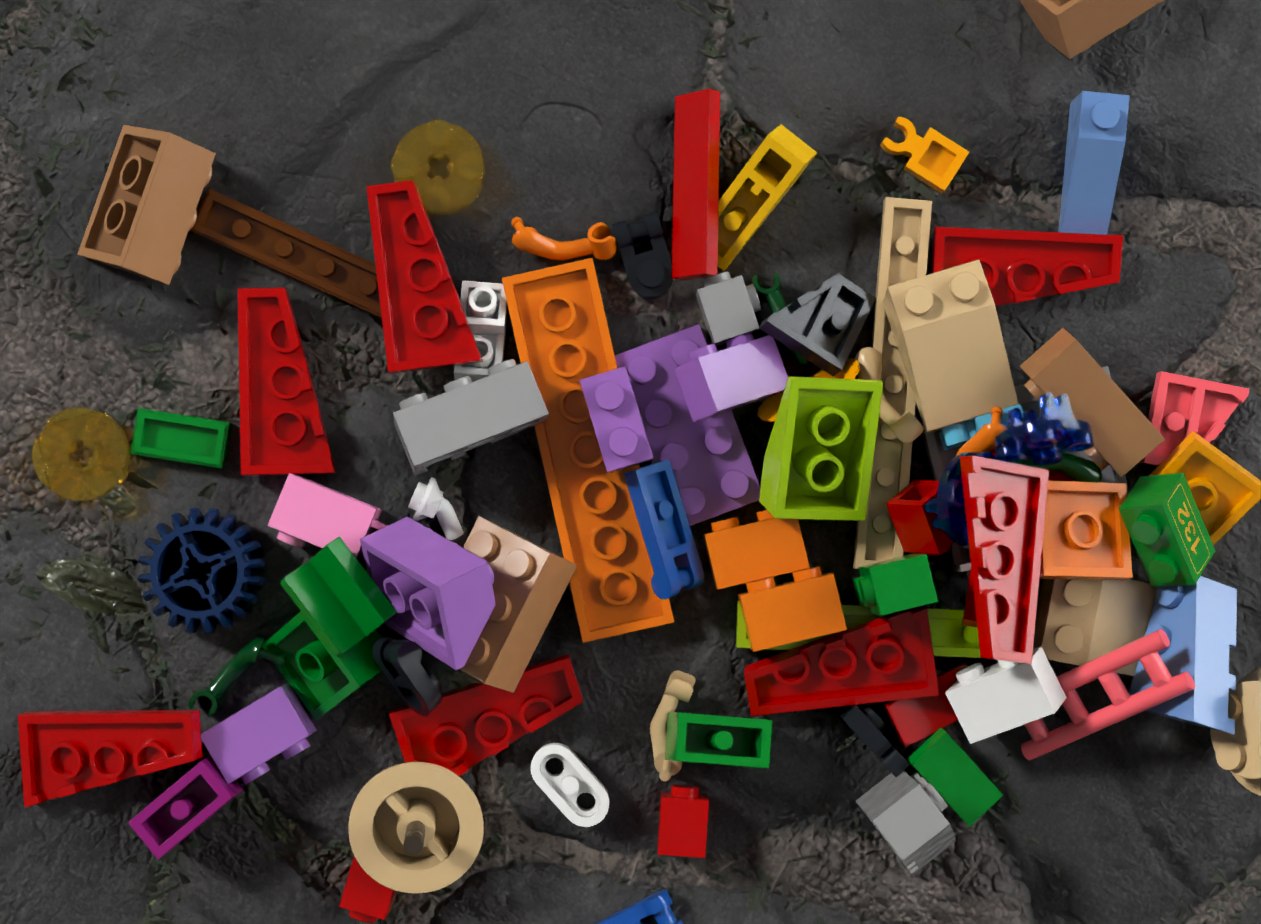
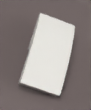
(487, 316)

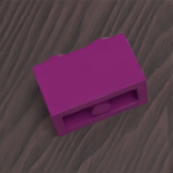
(184, 807)

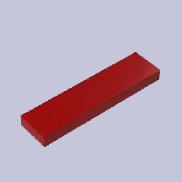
(696, 185)

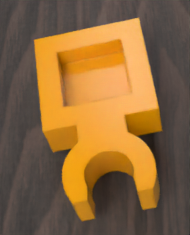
(932, 158)

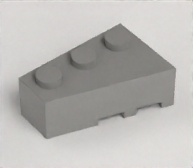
(469, 414)
(909, 818)

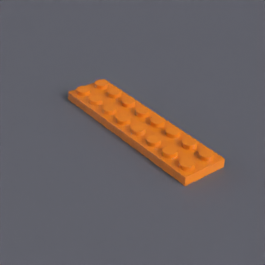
(566, 338)

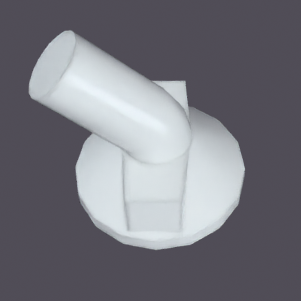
(428, 501)

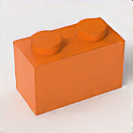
(754, 549)
(791, 610)

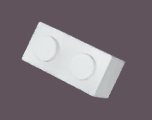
(1004, 695)

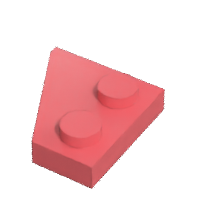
(1189, 405)

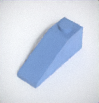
(1092, 161)

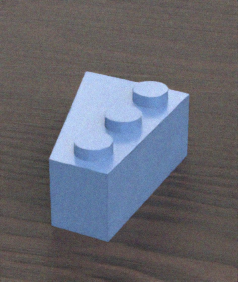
(1200, 632)

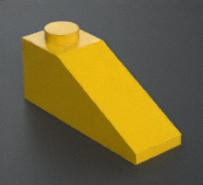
(759, 190)

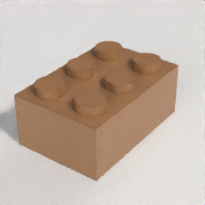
(526, 595)

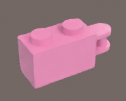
(321, 514)

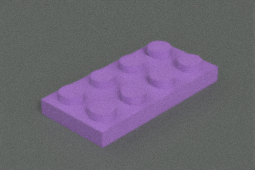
(704, 454)

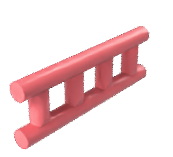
(1122, 704)

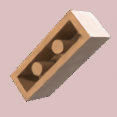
(1118, 426)

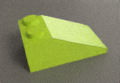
(822, 449)

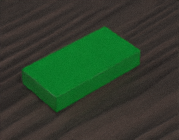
(181, 438)
(955, 776)

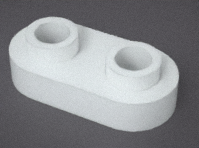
(569, 784)

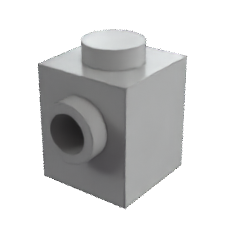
(728, 307)

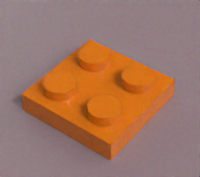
(1085, 532)

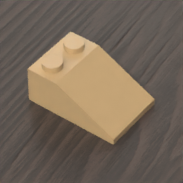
(951, 345)
(1091, 618)

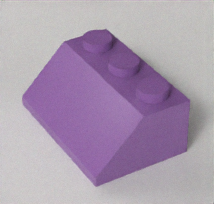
(433, 585)

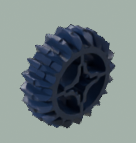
(192, 551)

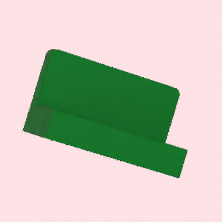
(338, 597)

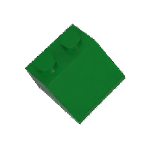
(313, 669)

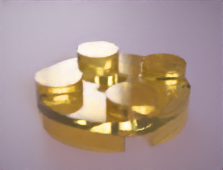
(441, 141)
(60, 438)

